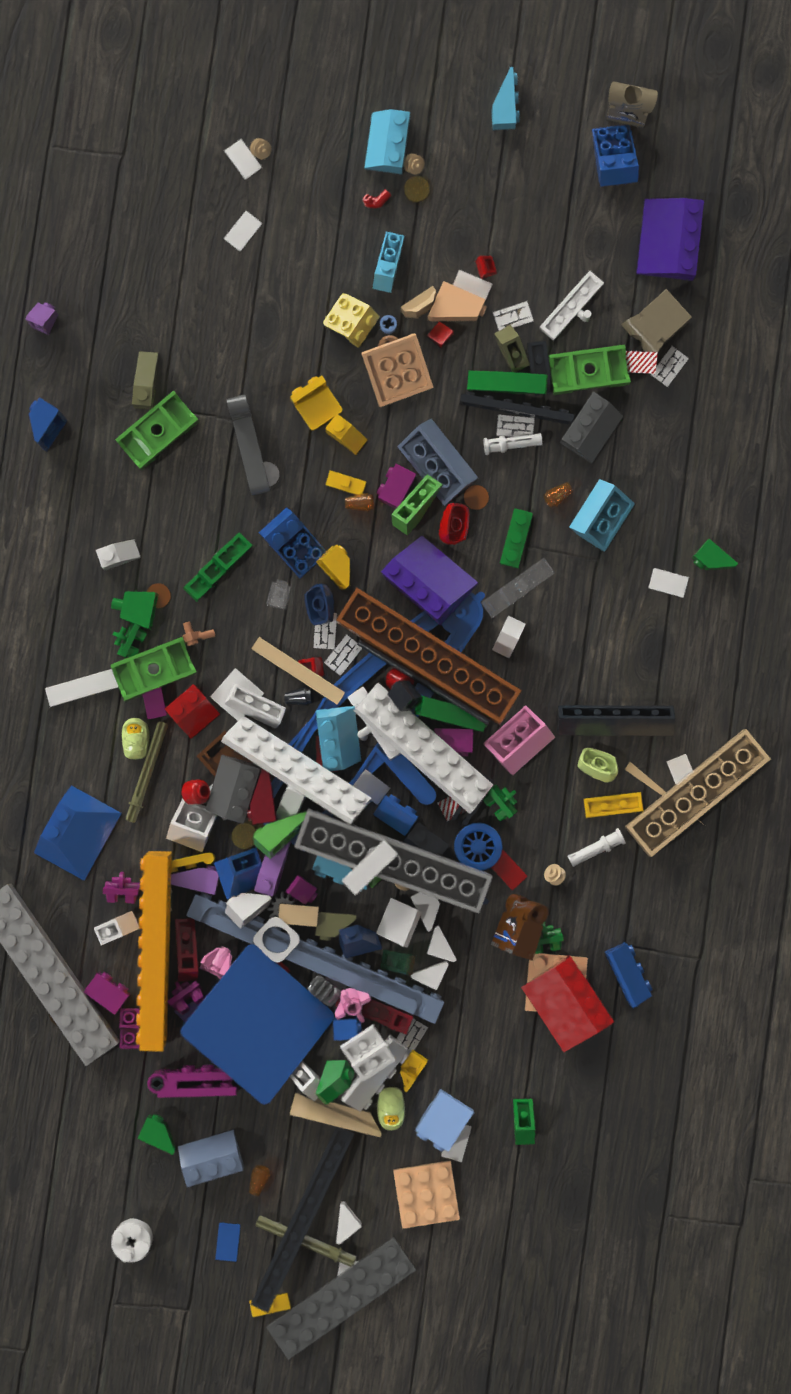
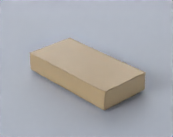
(299, 914)

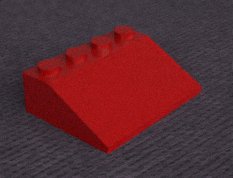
(567, 1004)

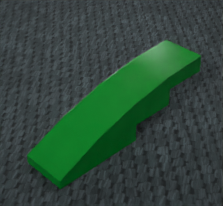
(507, 382)
(217, 566)

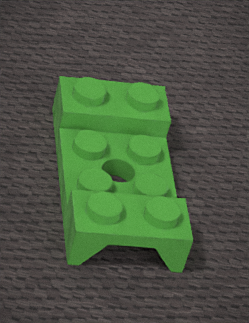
(569, 373)
(142, 444)
(133, 673)

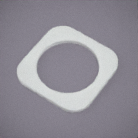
(276, 957)

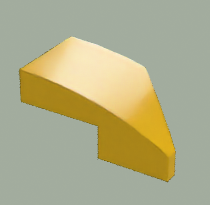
(411, 1068)

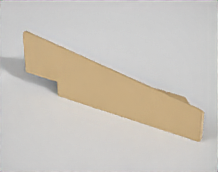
(335, 1115)

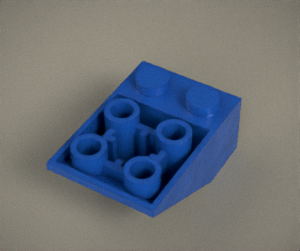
(615, 155)
(292, 542)

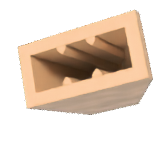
(456, 305)

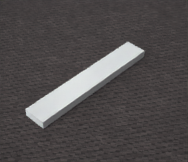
(85, 686)

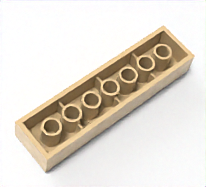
(697, 792)

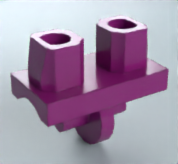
(121, 886)
(183, 994)

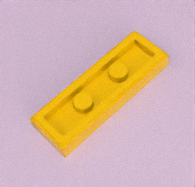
(613, 805)

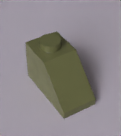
(512, 348)
(330, 923)

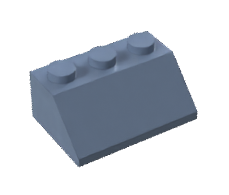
(210, 1158)

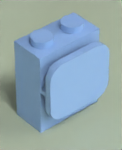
(443, 1121)

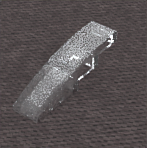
(517, 587)

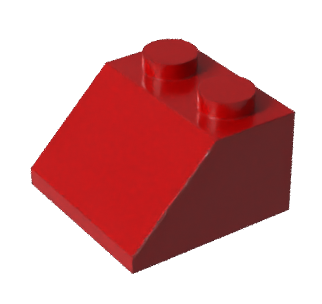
(192, 711)

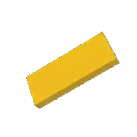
(345, 483)
(280, 1303)

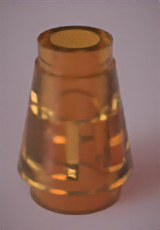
(556, 495)
(360, 502)
(259, 1178)

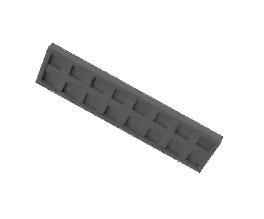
(341, 1298)

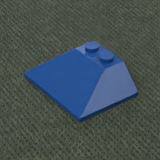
(77, 832)

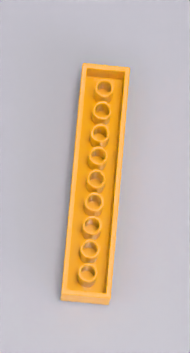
(155, 951)

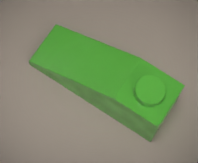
(415, 505)
(278, 834)

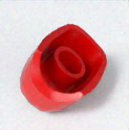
(454, 524)

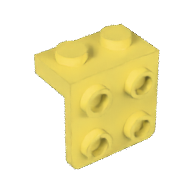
(351, 319)

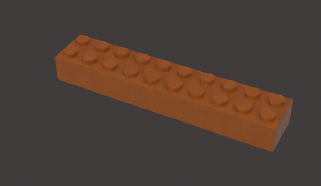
(428, 656)

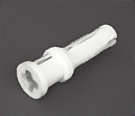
(502, 443)
(605, 843)

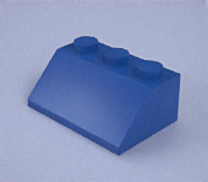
(45, 423)
(629, 974)

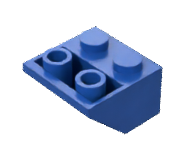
(396, 815)
(239, 872)

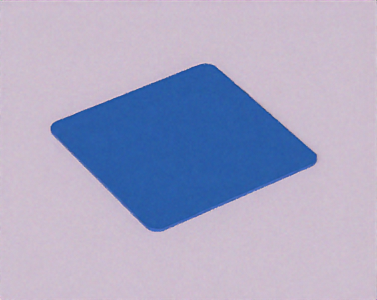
(257, 1024)

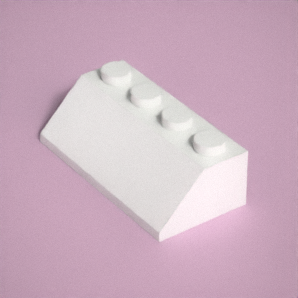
(361, 1092)

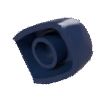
(320, 604)

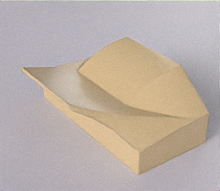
(419, 304)

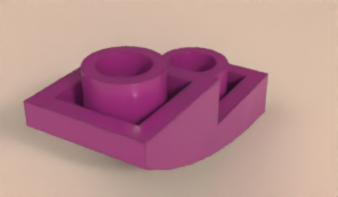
(154, 704)
(128, 1028)

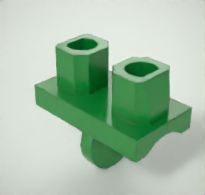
(132, 633)
(503, 799)
(551, 936)

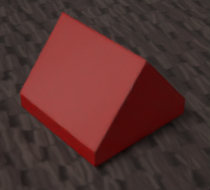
(485, 266)

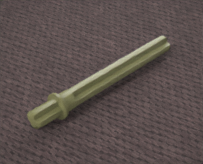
(138, 797)
(309, 1242)

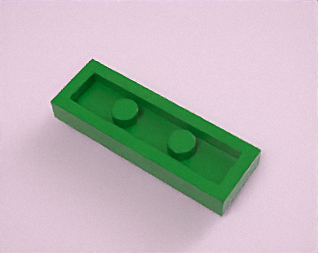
(516, 538)

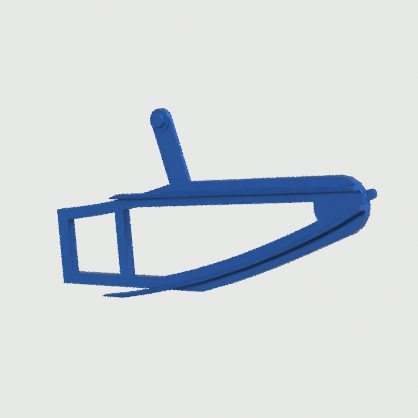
(461, 626)

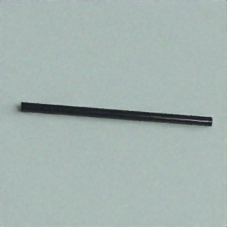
(423, 681)

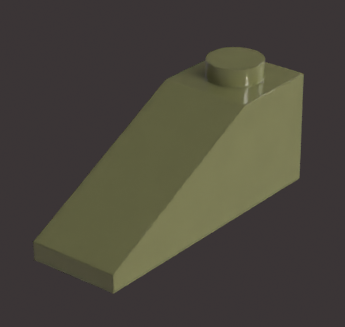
(145, 381)

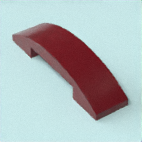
(385, 1015)

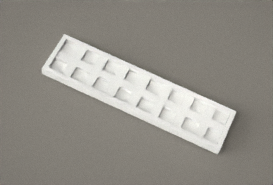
(424, 749)
(296, 770)

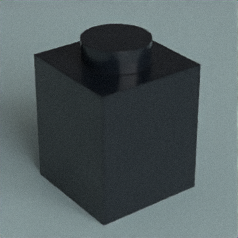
(404, 695)

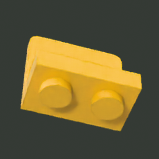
(315, 402)

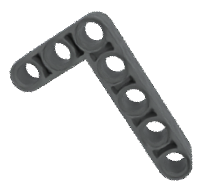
(248, 444)

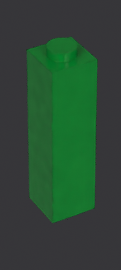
(447, 713)

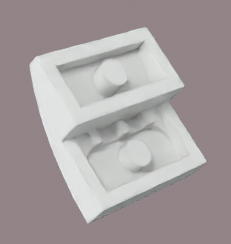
(368, 1053)

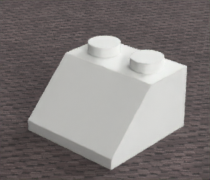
(191, 826)

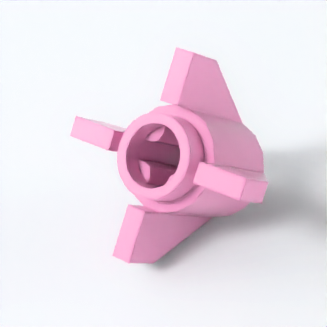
(217, 961)
(351, 1003)

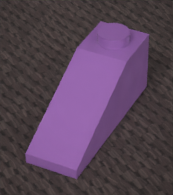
(271, 872)
(198, 879)

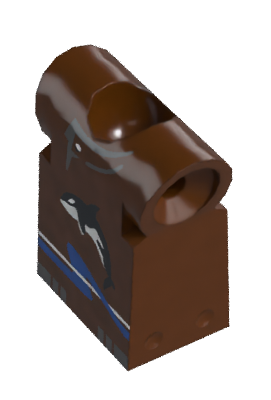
(520, 926)

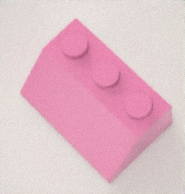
(519, 740)

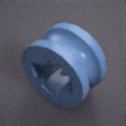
(385, 319)

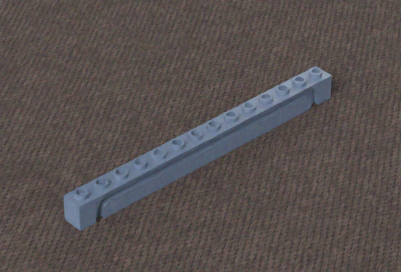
(322, 960)

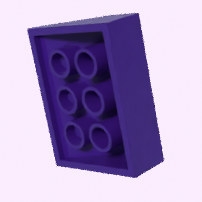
(670, 238)
(429, 579)

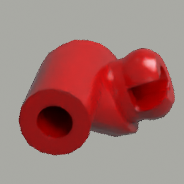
(376, 202)

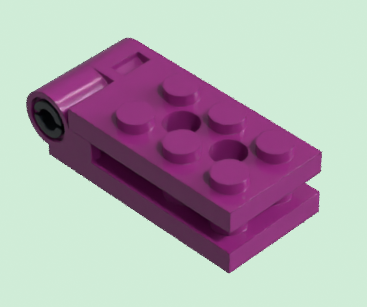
(172, 1087)

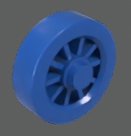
(478, 846)

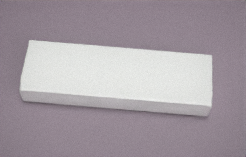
(255, 706)

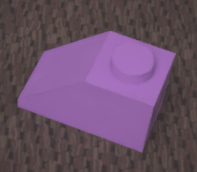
(42, 317)

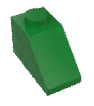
(713, 557)
(334, 1080)
(523, 1121)
(157, 1134)

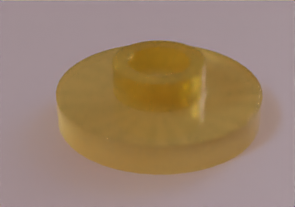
(416, 189)
(243, 835)

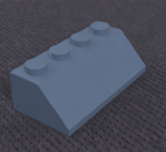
(434, 455)

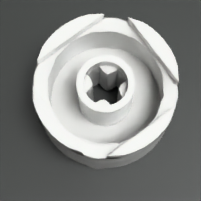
(136, 1230)

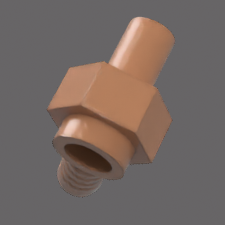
(192, 637)

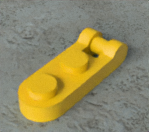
(190, 862)

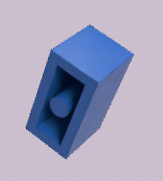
(346, 1027)

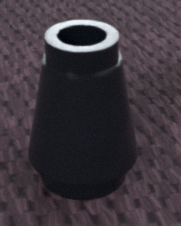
(299, 697)

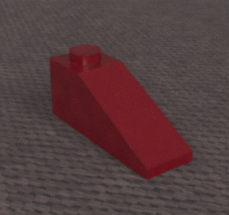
(262, 803)
(186, 950)

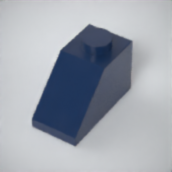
(358, 941)

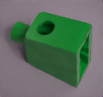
(137, 607)

